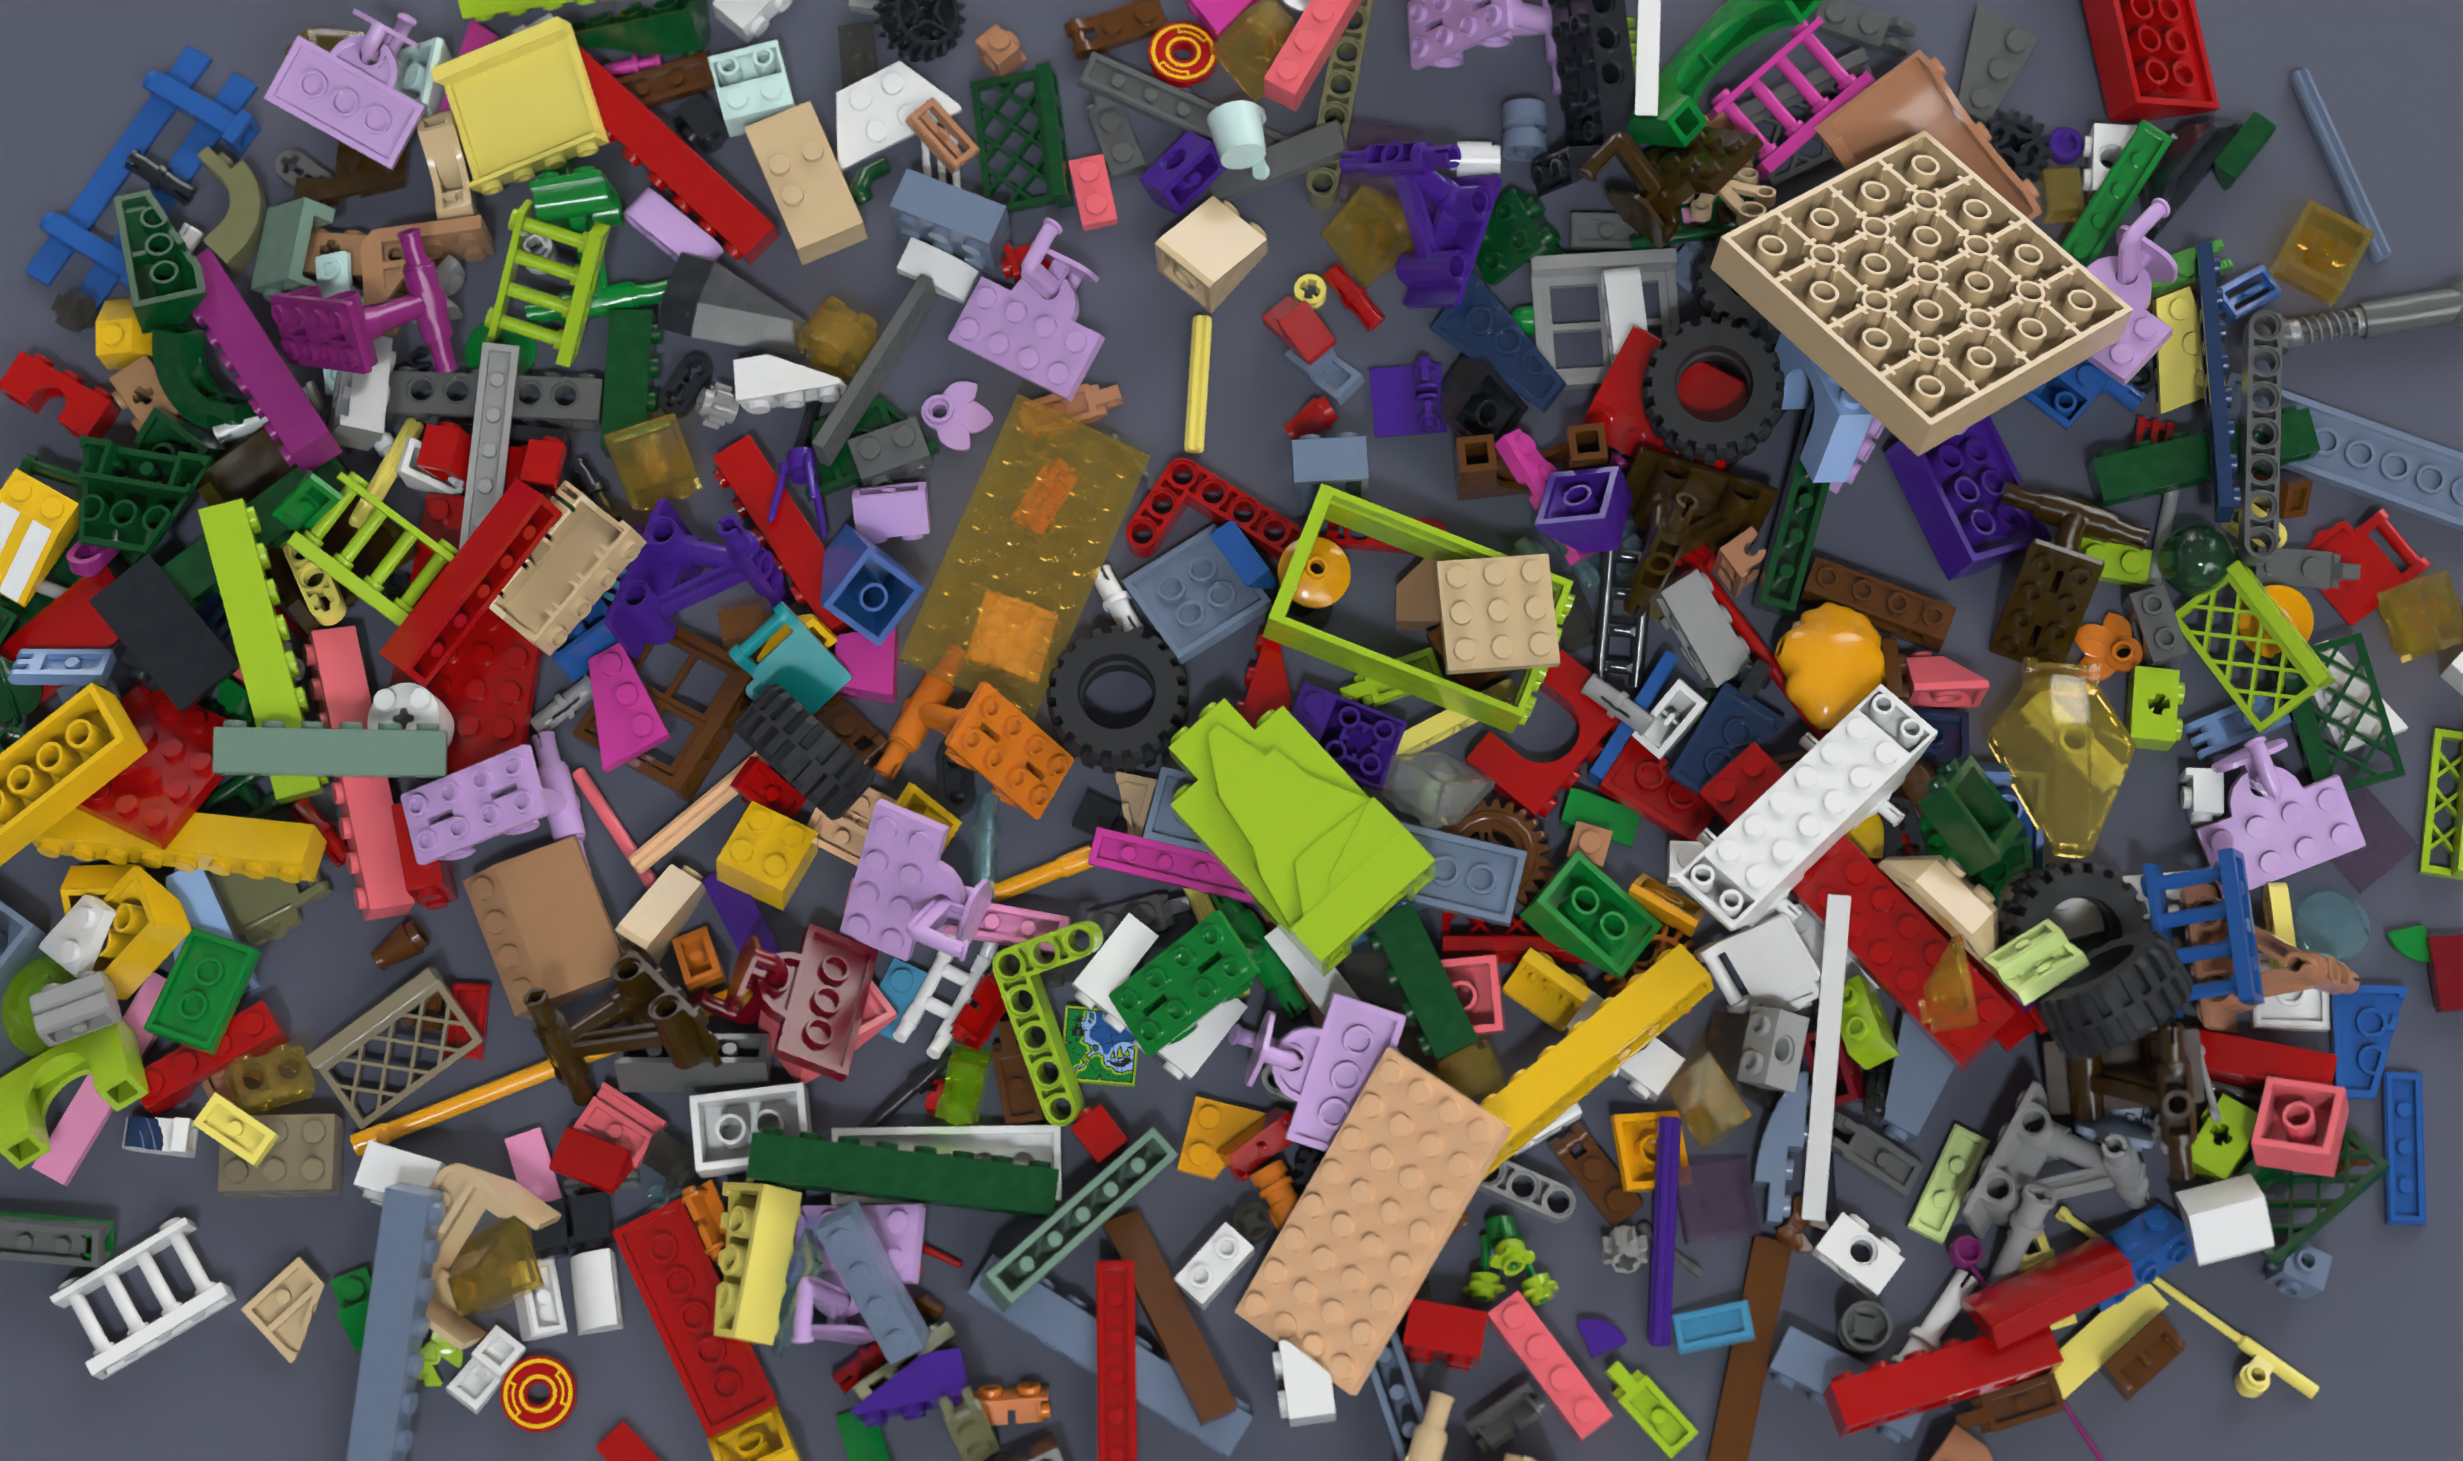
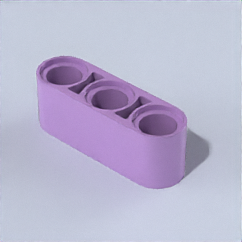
(669, 227)

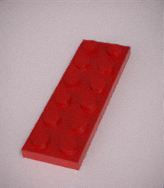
(680, 1294)

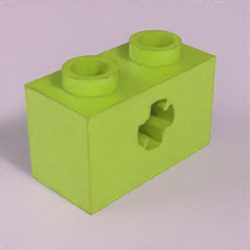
(2159, 687)
(1865, 1025)
(2238, 1124)

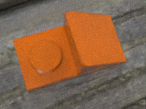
(698, 960)

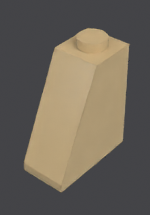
(662, 912)

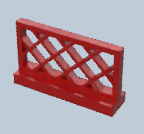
(1507, 946)

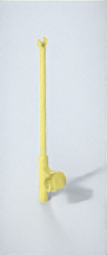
(2253, 1377)

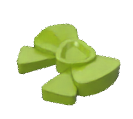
(432, 1353)

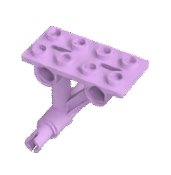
(1448, 27)
(494, 799)

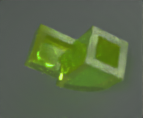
(964, 1086)

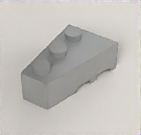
(361, 401)
(1701, 627)

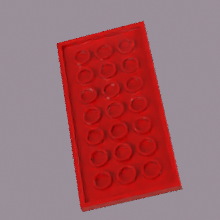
(490, 674)

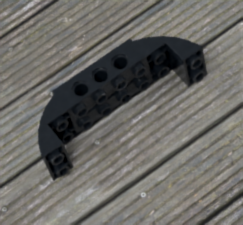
(1594, 81)

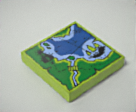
(1098, 1050)

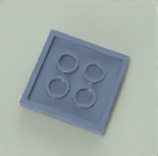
(1194, 596)

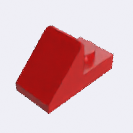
(1299, 329)
(764, 786)

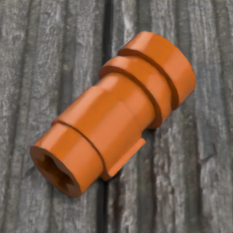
(1277, 1191)

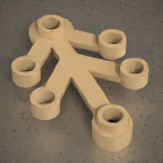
(1745, 184)

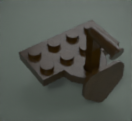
(1670, 176)

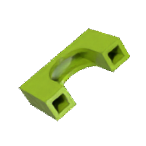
(27, 1091)

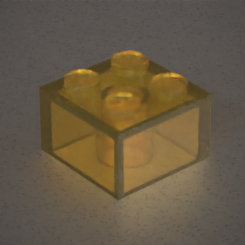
(2321, 253)

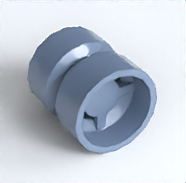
(1524, 127)

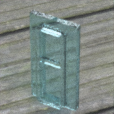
(805, 1262)

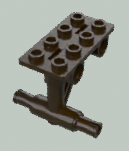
(1682, 510)
(2056, 578)
(642, 994)
(2149, 1072)

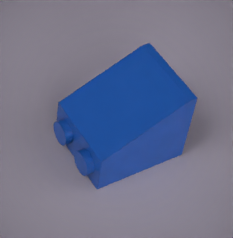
(866, 585)

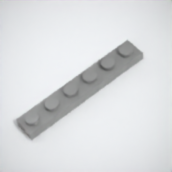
(490, 434)

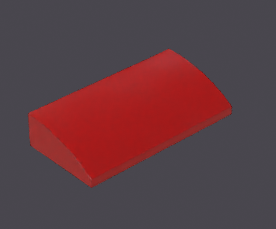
(67, 624)
(2049, 1291)

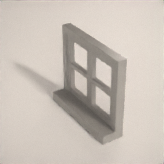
(1585, 271)

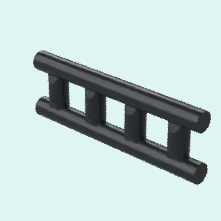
(1605, 627)

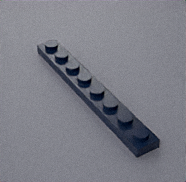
(2217, 395)

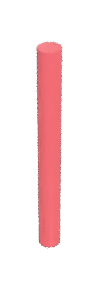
(610, 821)

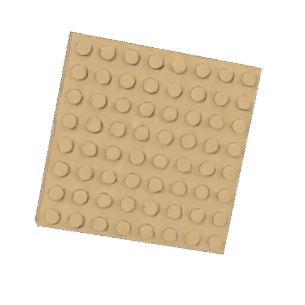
(1920, 291)

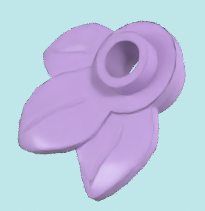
(961, 418)

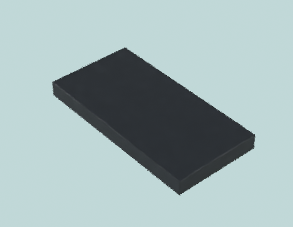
(165, 633)

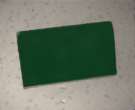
(2243, 149)

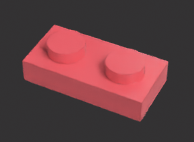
(1093, 192)

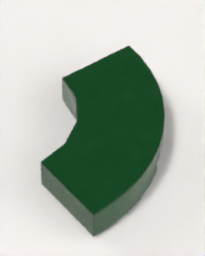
(2012, 866)

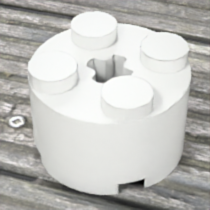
(409, 706)

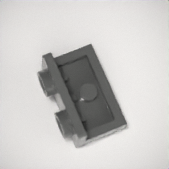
(891, 453)

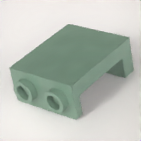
(286, 244)

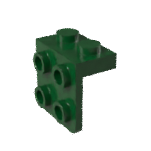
(1515, 236)

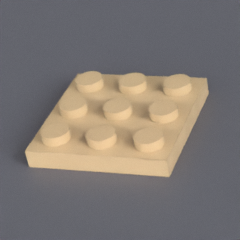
(1497, 614)

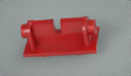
(974, 1025)

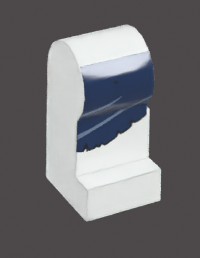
(161, 1136)

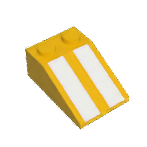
(33, 534)

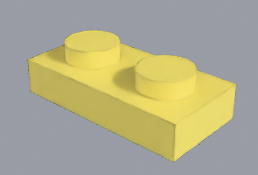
(236, 1129)

